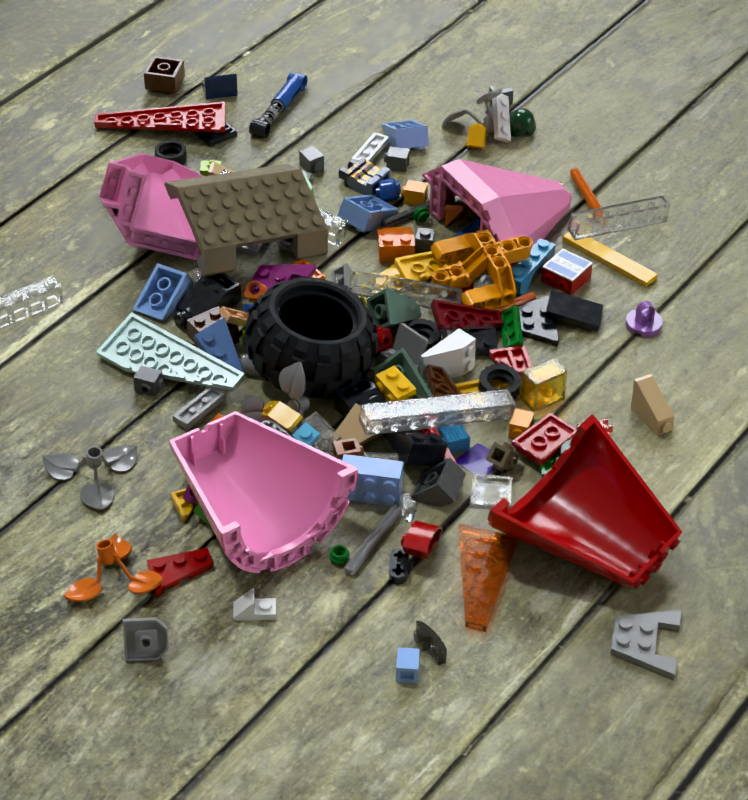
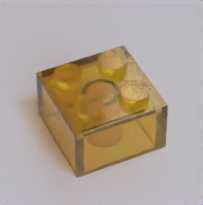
(543, 385)

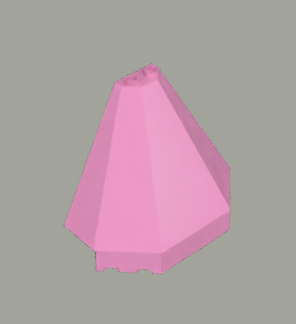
(504, 199)
(142, 208)

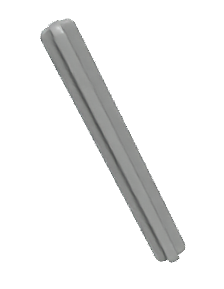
(373, 539)

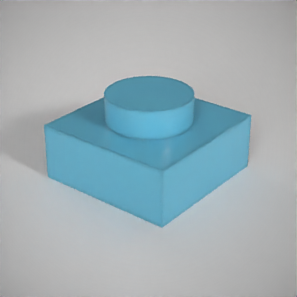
(306, 434)

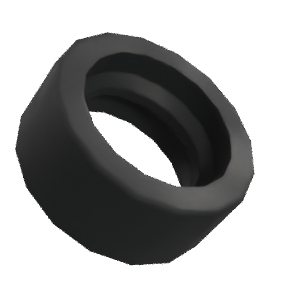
(172, 146)

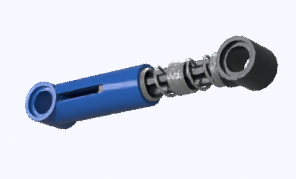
(262, 126)

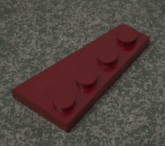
(461, 316)

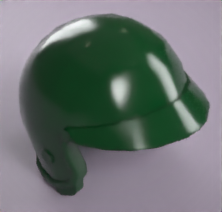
(521, 122)

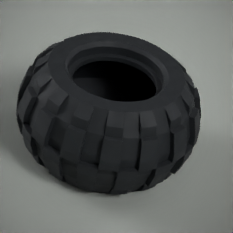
(312, 325)

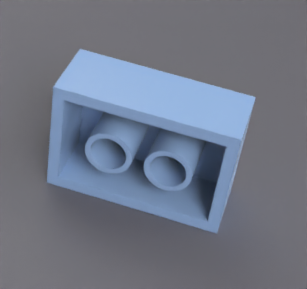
(377, 480)

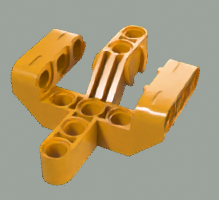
(481, 254)

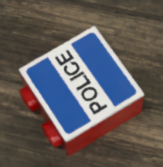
(566, 272)

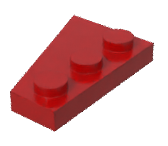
(180, 566)

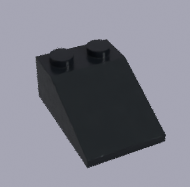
(418, 447)

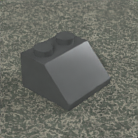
(439, 484)

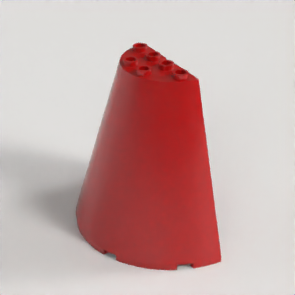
(593, 512)

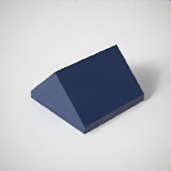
(220, 86)

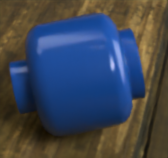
(388, 190)

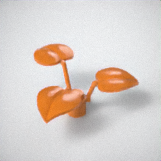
(108, 552)

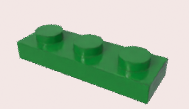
(511, 327)

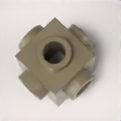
(502, 456)

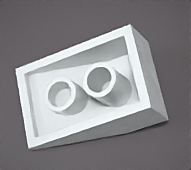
(453, 353)

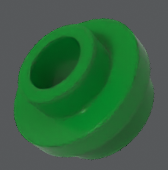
(421, 214)
(339, 554)

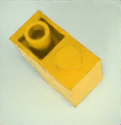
(477, 136)

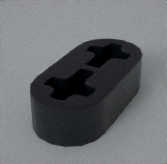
(395, 566)

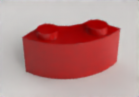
(421, 539)

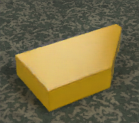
(183, 507)

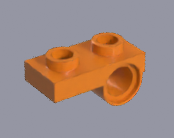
(249, 292)

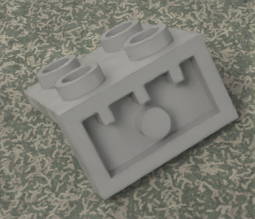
(411, 341)

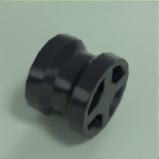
(181, 318)

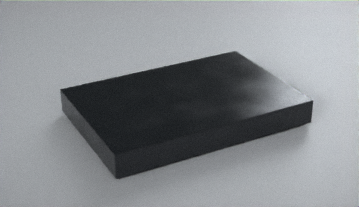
(574, 310)

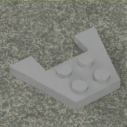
(636, 640)

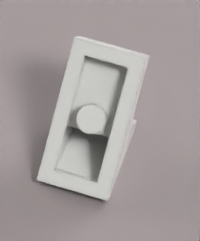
(248, 608)

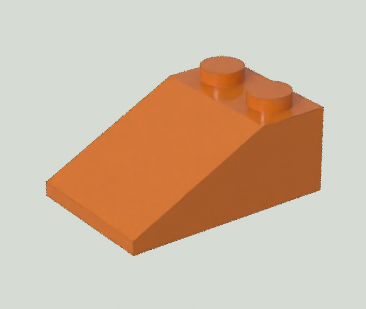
(394, 243)

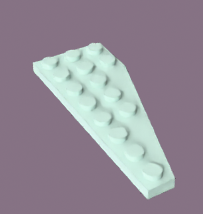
(145, 344)

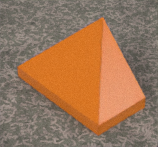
(452, 213)

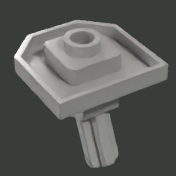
(144, 639)

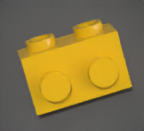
(394, 385)

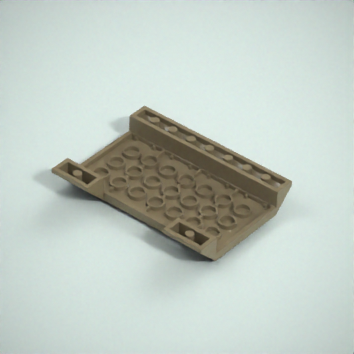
(250, 210)

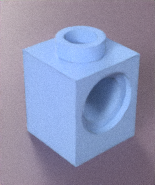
(407, 665)

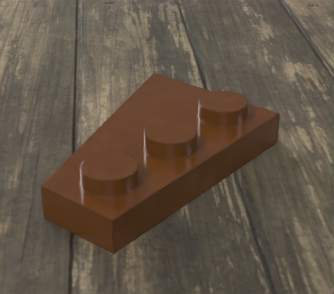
(440, 382)

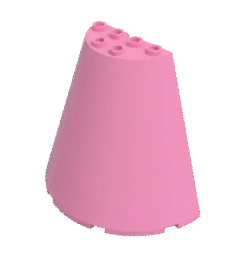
(263, 490)

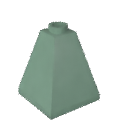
(392, 309)

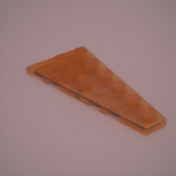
(483, 569)

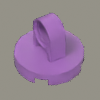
(644, 320)

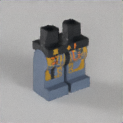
(363, 176)

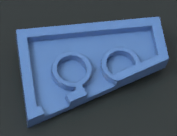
(218, 343)

